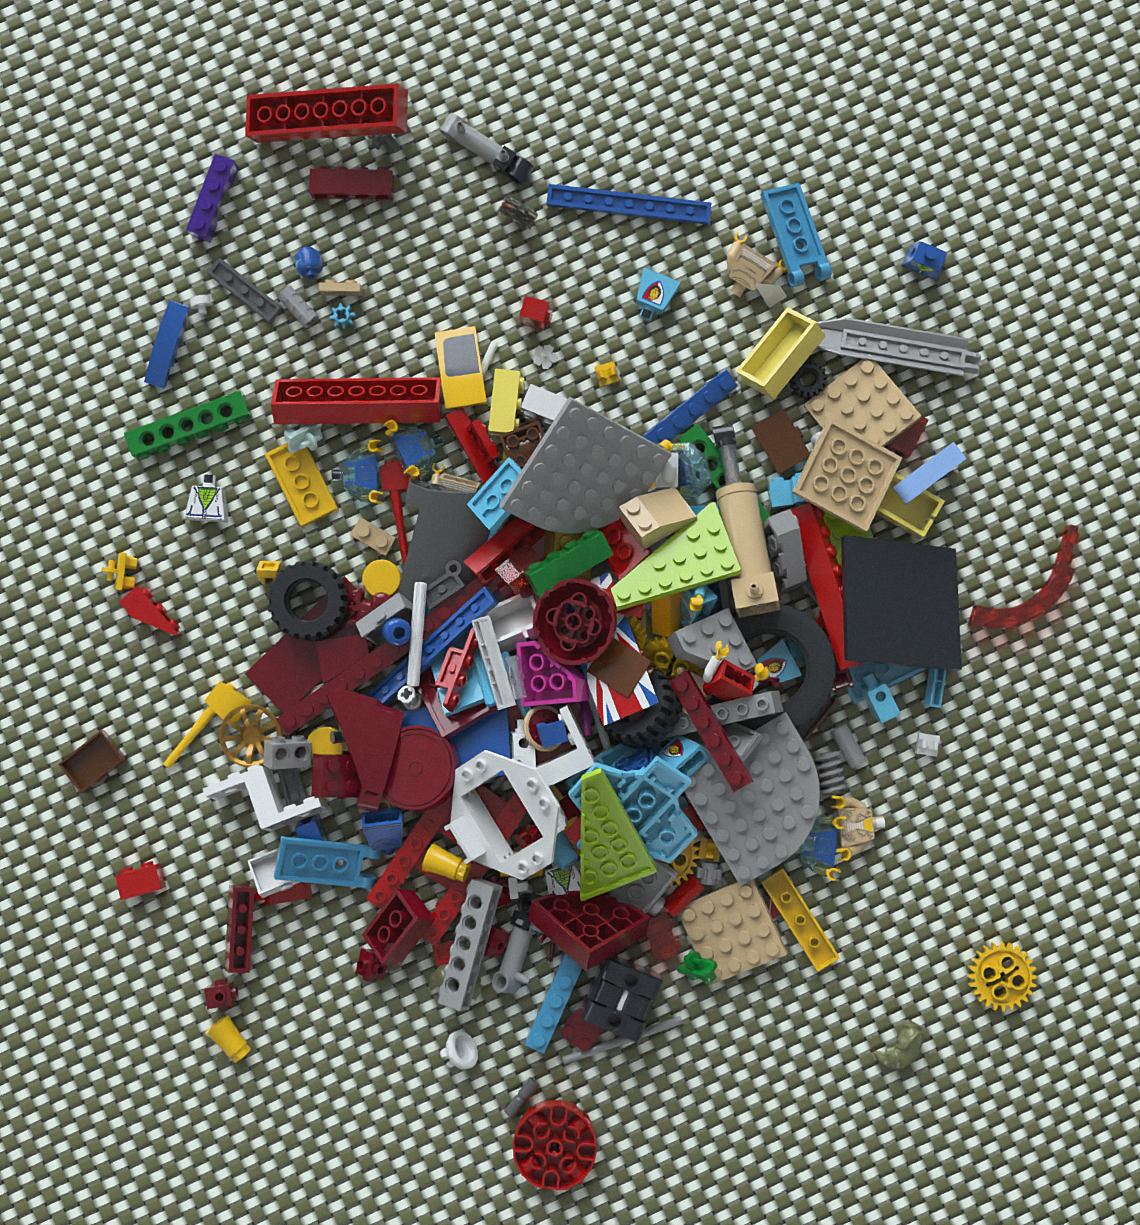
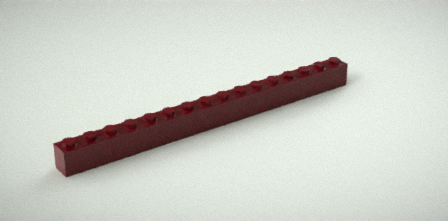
(381, 657)

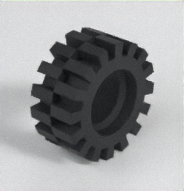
(809, 392)

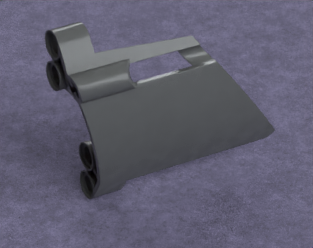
(442, 533)

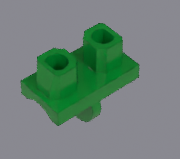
(698, 968)

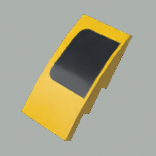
(460, 368)

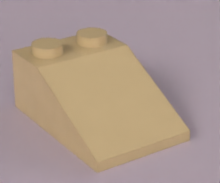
(656, 515)

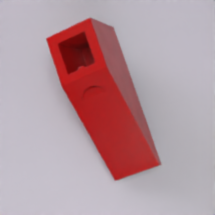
(142, 607)

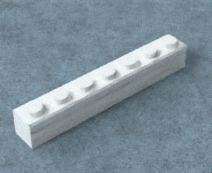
(493, 662)

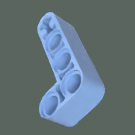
(929, 473)

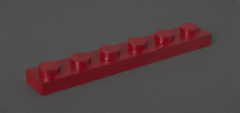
(711, 731)

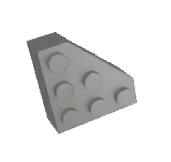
(785, 551)
(698, 641)

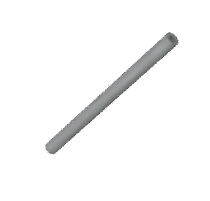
(621, 1040)

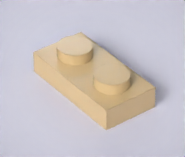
(332, 288)
(373, 536)

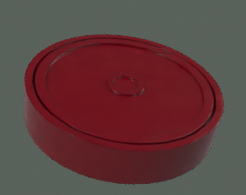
(421, 769)

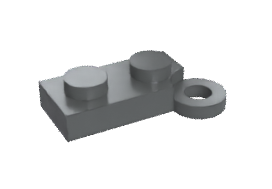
(445, 586)

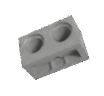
(287, 758)

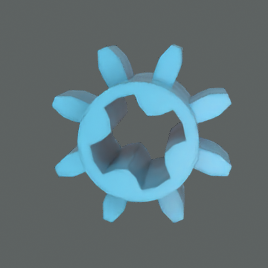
(344, 311)

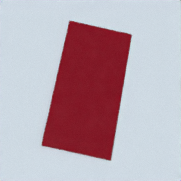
(293, 664)

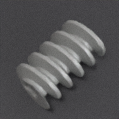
(830, 773)

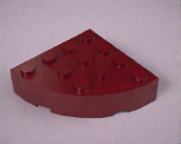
(588, 928)

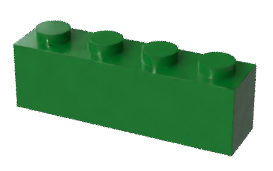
(569, 562)

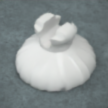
(460, 1050)

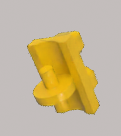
(121, 581)

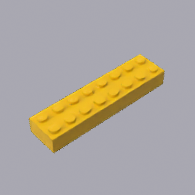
(799, 919)

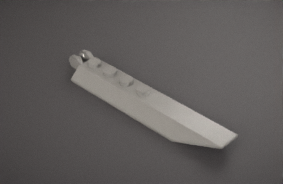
(898, 346)

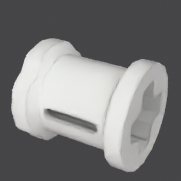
(407, 698)

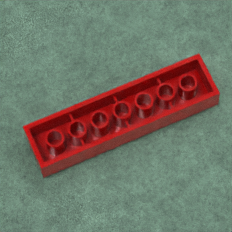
(327, 113)
(357, 400)

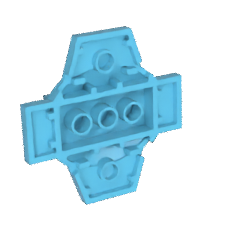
(652, 805)

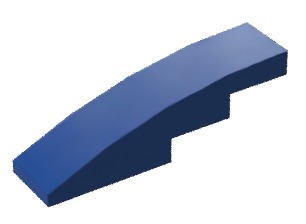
(166, 344)

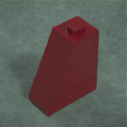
(340, 654)

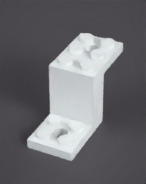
(569, 761)
(265, 798)

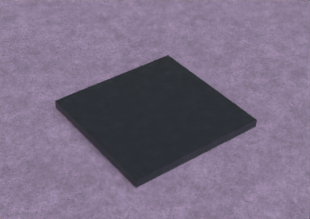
(900, 604)

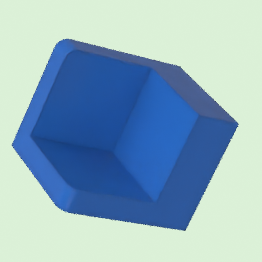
(551, 733)

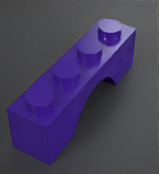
(205, 213)

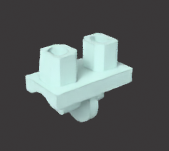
(304, 437)

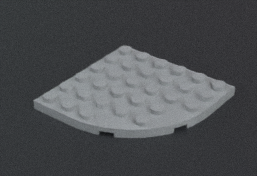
(583, 472)
(769, 816)

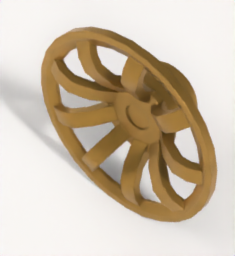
(250, 735)

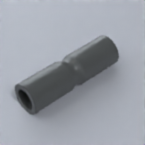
(522, 1096)

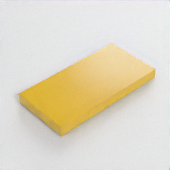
(301, 484)

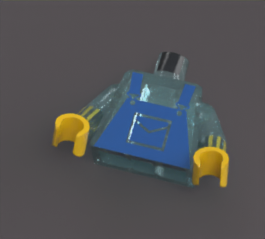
(413, 448)
(692, 468)
(361, 473)
(820, 846)

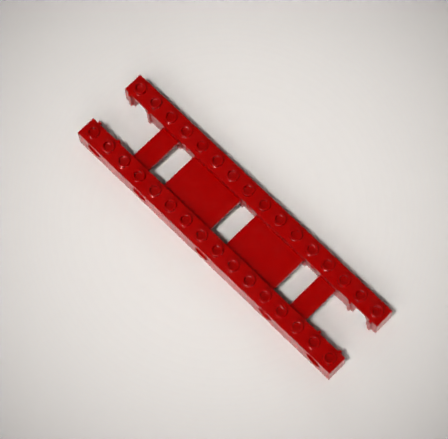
(413, 851)

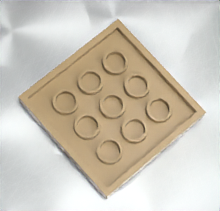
(865, 403)
(847, 475)
(733, 929)

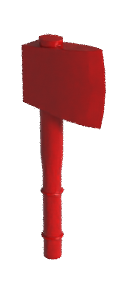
(394, 481)

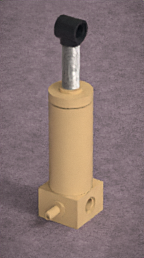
(740, 513)

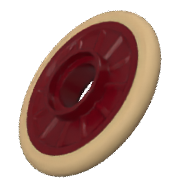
(537, 715)

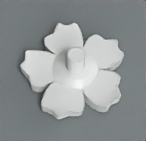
(545, 356)

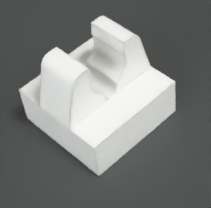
(927, 744)
(516, 886)

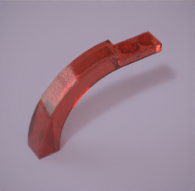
(1043, 600)

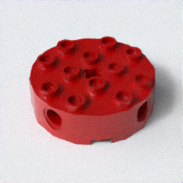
(554, 1166)

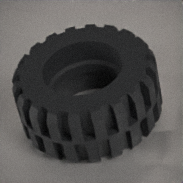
(280, 600)
(655, 723)

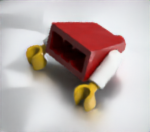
(728, 680)

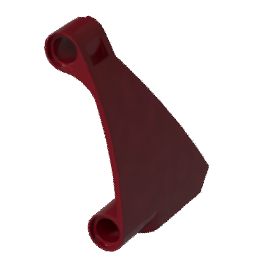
(371, 738)

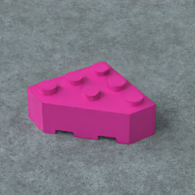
(547, 679)

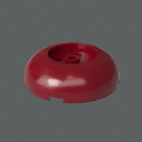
(552, 615)

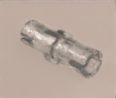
(516, 677)

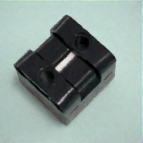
(622, 997)

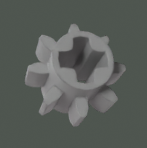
(709, 873)

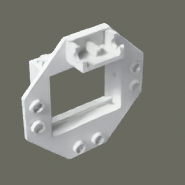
(477, 830)

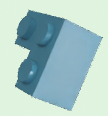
(781, 493)

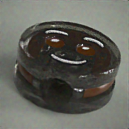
(517, 212)

